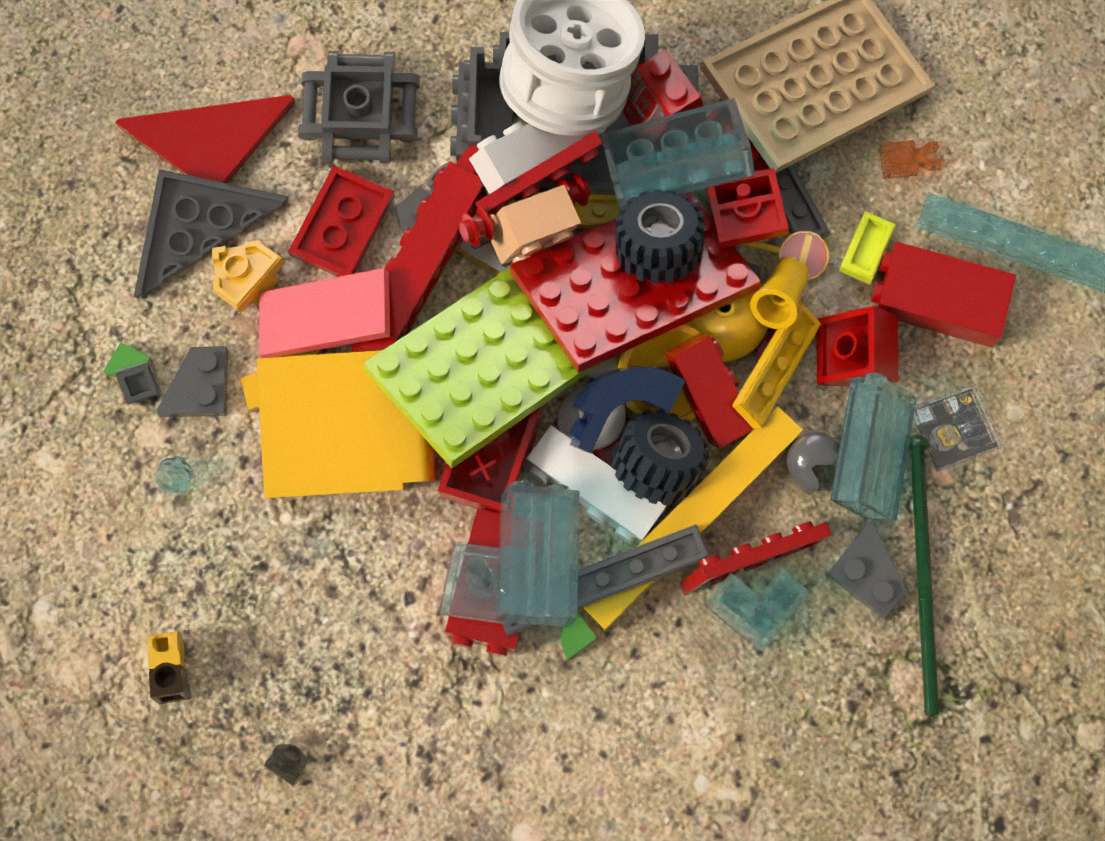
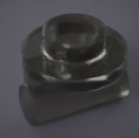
(287, 763)

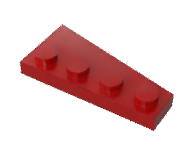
(552, 169)
(749, 558)

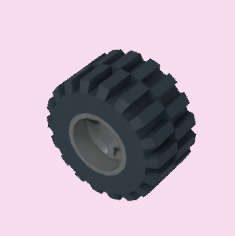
(659, 236)
(660, 457)

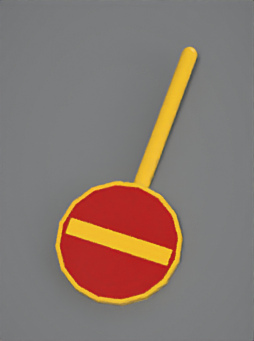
(802, 245)

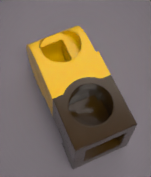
(167, 668)

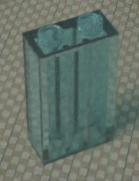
(873, 448)
(538, 555)

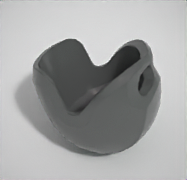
(805, 453)

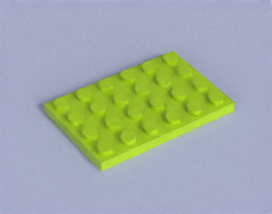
(474, 369)

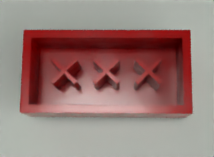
(487, 472)

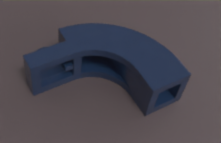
(617, 387)

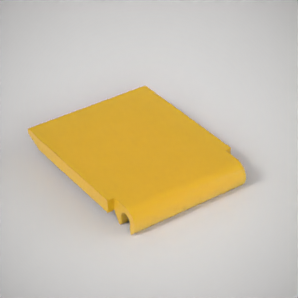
(334, 429)

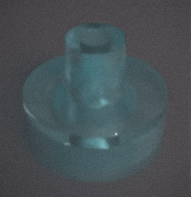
(174, 474)

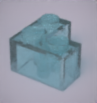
(753, 615)

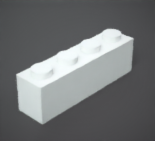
(517, 153)
(599, 489)

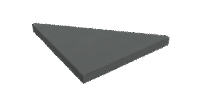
(192, 218)

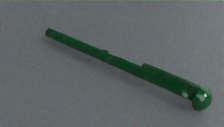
(924, 580)

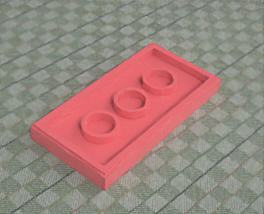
(324, 314)

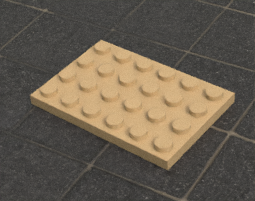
(817, 79)

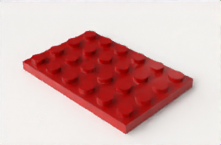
(604, 311)

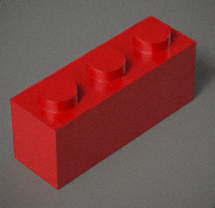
(709, 388)

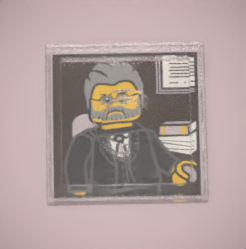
(957, 427)

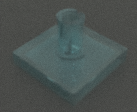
(471, 583)

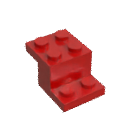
(748, 208)

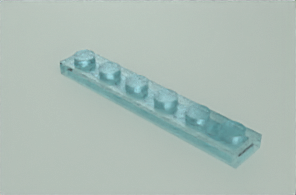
(1013, 241)

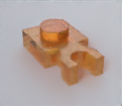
(904, 160)

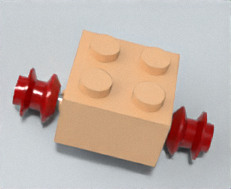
(529, 223)

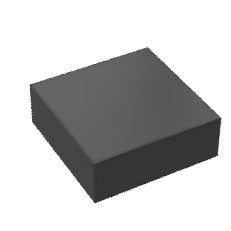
(138, 382)

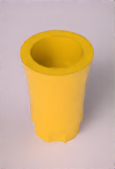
(779, 298)

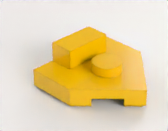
(244, 273)

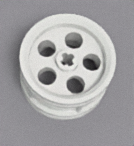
(565, 95)

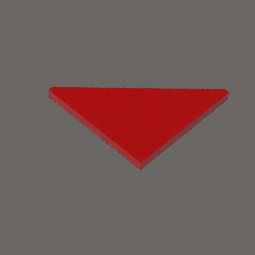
(209, 139)

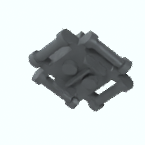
(358, 105)

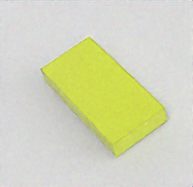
(867, 247)

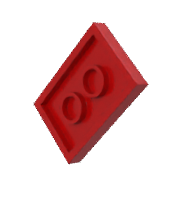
(341, 223)

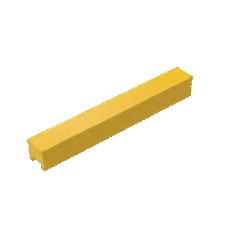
(711, 498)

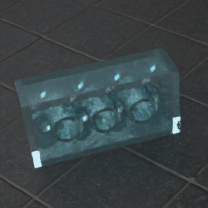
(679, 152)

